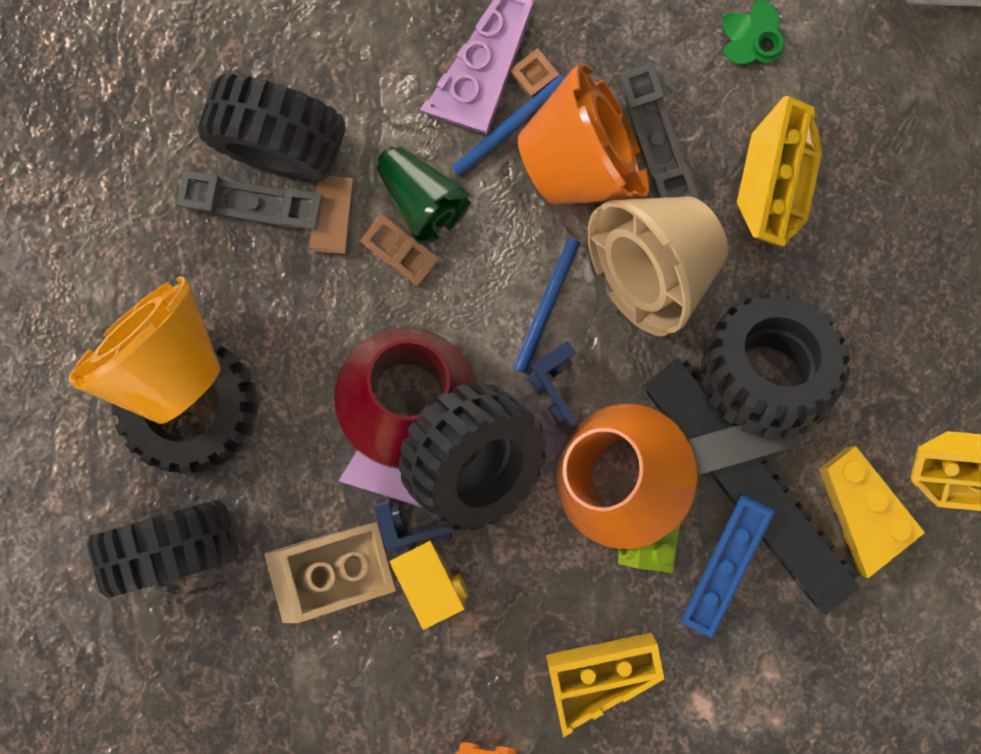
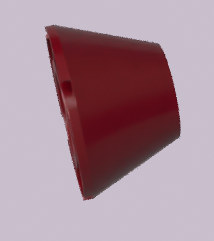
(361, 417)

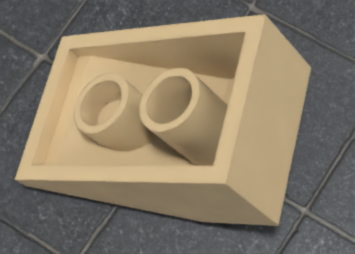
(329, 573)

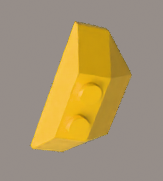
(781, 172)
(950, 470)

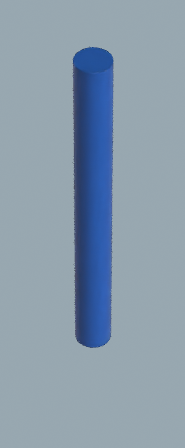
(505, 129)
(546, 305)

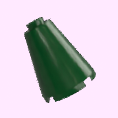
(421, 194)

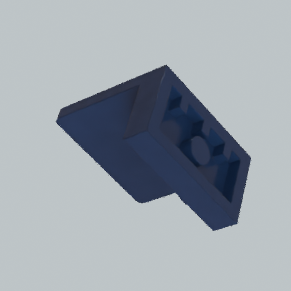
(553, 363)
(391, 520)

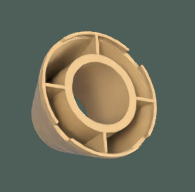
(657, 257)

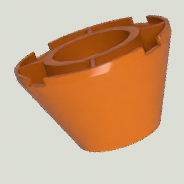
(582, 145)
(664, 483)

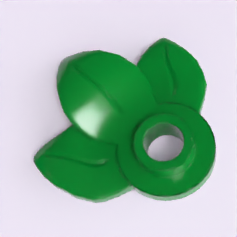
(749, 31)

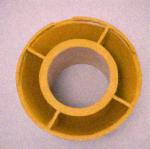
(152, 357)

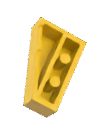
(869, 512)
(430, 585)
(601, 676)

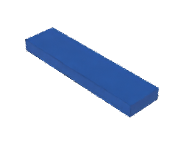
(727, 565)

